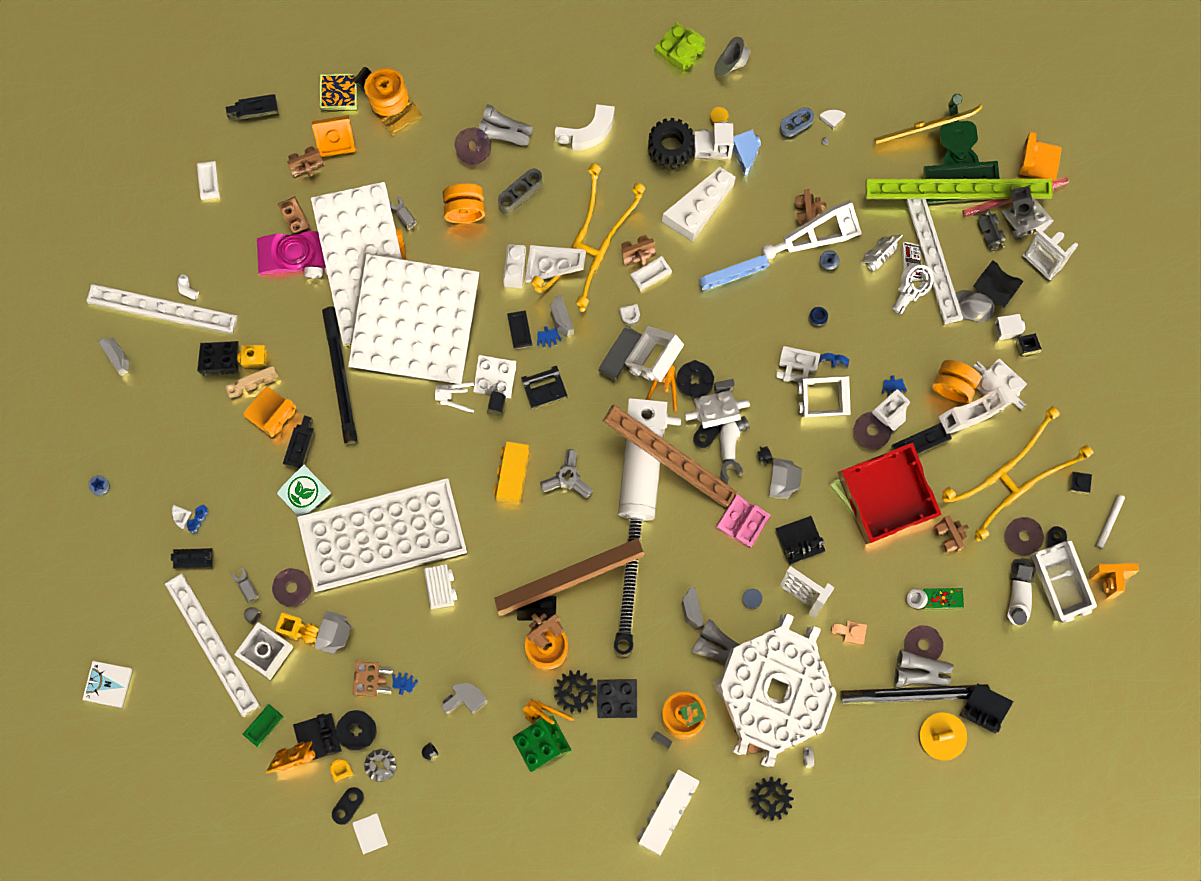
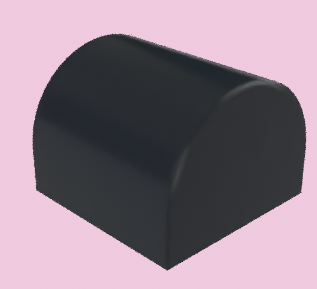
(1028, 345)
(496, 403)

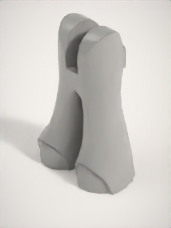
(504, 128)
(716, 636)
(907, 676)

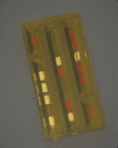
(403, 119)

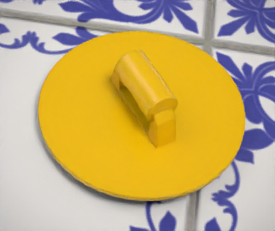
(943, 736)

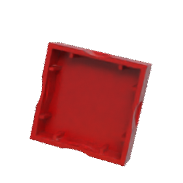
(889, 493)

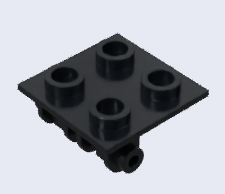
(218, 357)
(800, 540)
(617, 698)
(986, 708)
(322, 734)

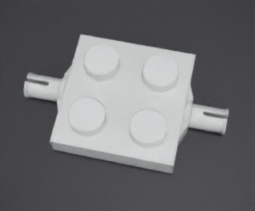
(1001, 376)
(717, 409)

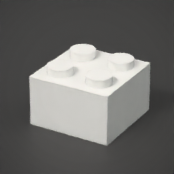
(264, 650)

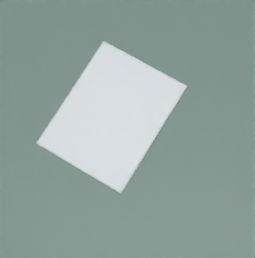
(370, 833)

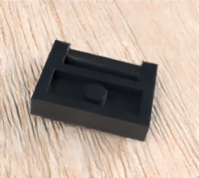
(546, 393)

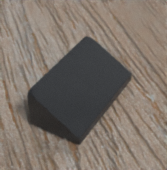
(545, 605)

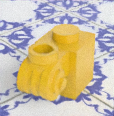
(293, 628)

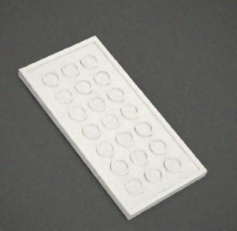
(349, 228)
(381, 535)

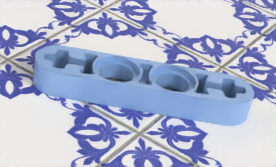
(734, 272)

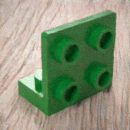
(541, 743)

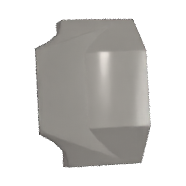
(561, 318)
(115, 355)
(784, 478)
(692, 609)
(332, 633)

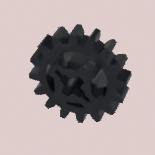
(584, 689)
(771, 789)

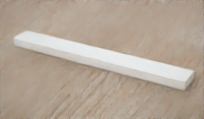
(934, 260)
(162, 309)
(212, 645)

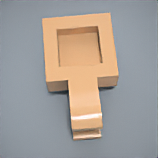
(852, 632)

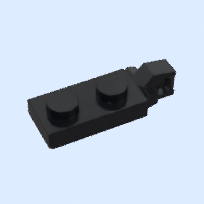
(253, 107)
(299, 444)

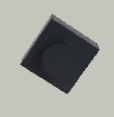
(361, 78)
(1080, 483)

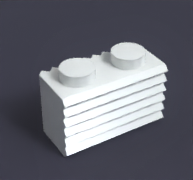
(514, 266)
(439, 586)

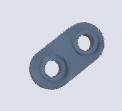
(794, 120)

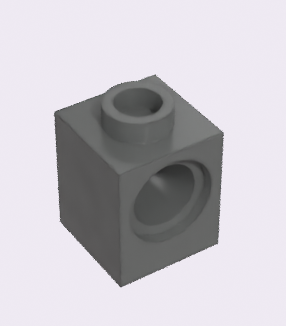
(1022, 202)

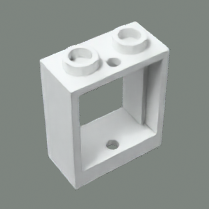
(643, 348)
(844, 396)

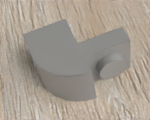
(466, 694)

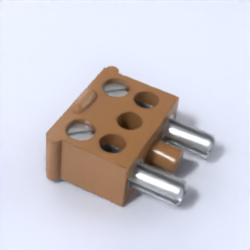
(362, 674)

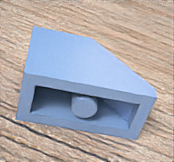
(746, 149)

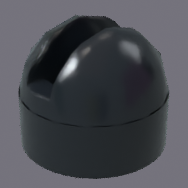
(429, 751)

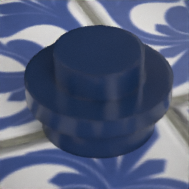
(818, 316)

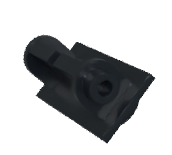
(192, 558)

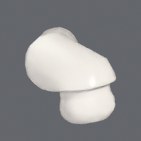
(184, 287)

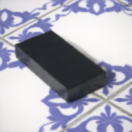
(519, 330)

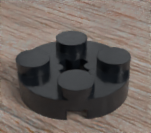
(695, 369)
(364, 722)

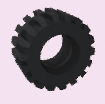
(675, 130)

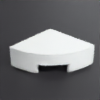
(832, 117)
(181, 516)
(808, 757)

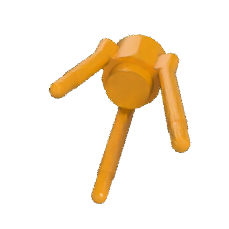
(669, 377)
(534, 710)

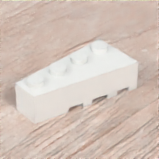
(697, 206)
(668, 812)

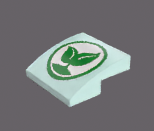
(303, 492)

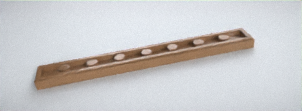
(669, 456)
(569, 576)

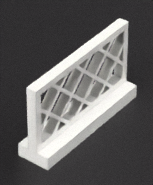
(806, 590)

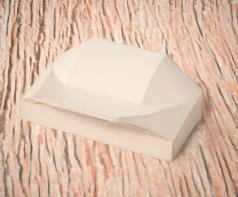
(893, 410)

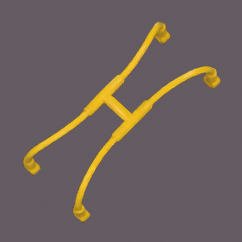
(582, 301)
(981, 533)

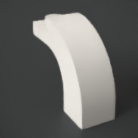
(591, 134)
(975, 412)

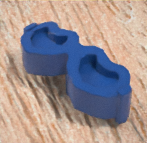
(834, 358)
(200, 513)

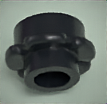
(765, 454)

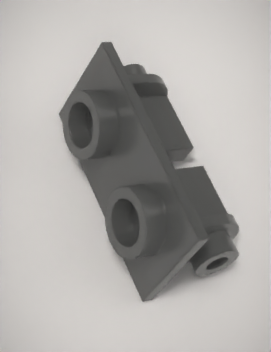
(990, 222)

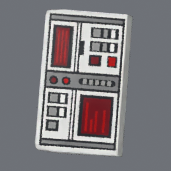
(911, 255)

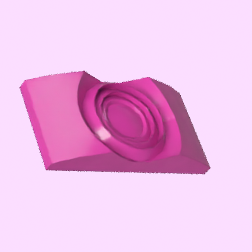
(289, 252)

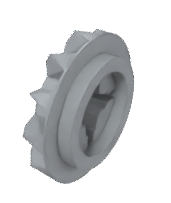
(381, 774)

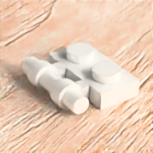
(800, 360)

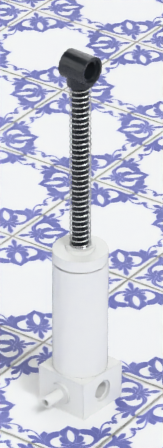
(638, 501)

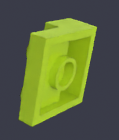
(680, 46)

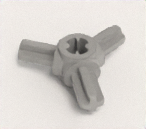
(573, 482)

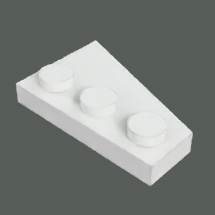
(553, 261)

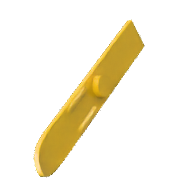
(919, 126)

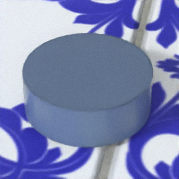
(752, 598)

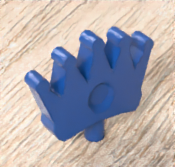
(547, 336)
(893, 385)
(403, 683)

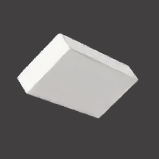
(208, 180)
(650, 273)

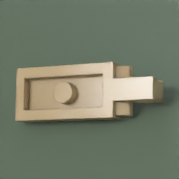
(250, 382)

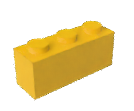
(511, 473)

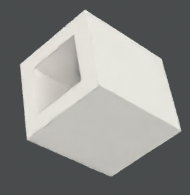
(1009, 327)

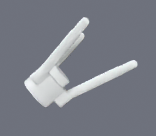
(444, 392)

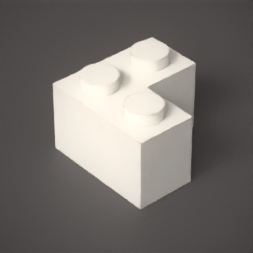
(715, 143)

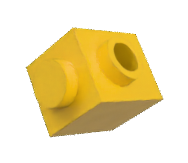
(253, 356)

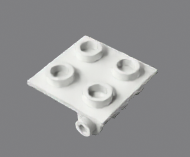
(1027, 224)
(885, 248)
(494, 375)

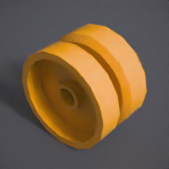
(386, 92)
(463, 203)
(956, 381)
(550, 658)
(673, 720)

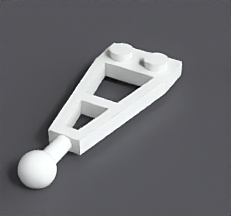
(847, 224)

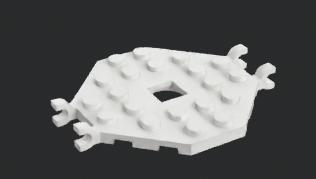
(806, 701)

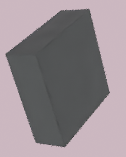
(723, 386)
(661, 740)

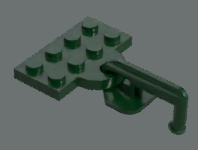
(959, 139)

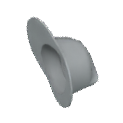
(733, 57)
(975, 305)

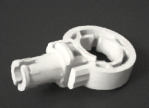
(907, 289)

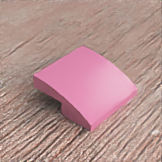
(743, 521)

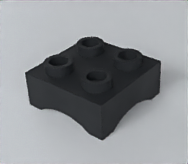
(997, 284)

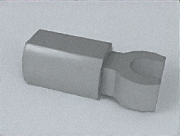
(403, 214)
(246, 586)

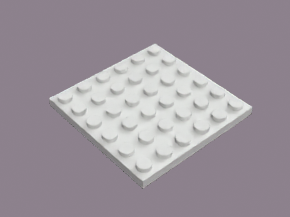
(413, 319)

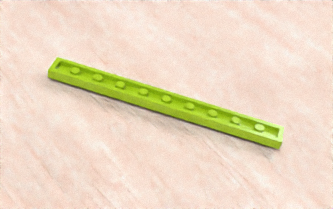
(955, 188)

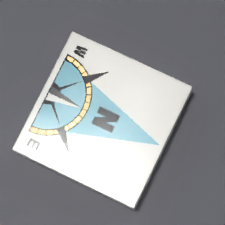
(107, 684)

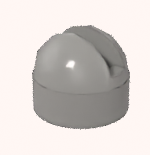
(252, 615)

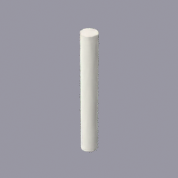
(1110, 521)

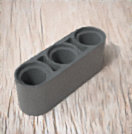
(522, 183)
(618, 354)

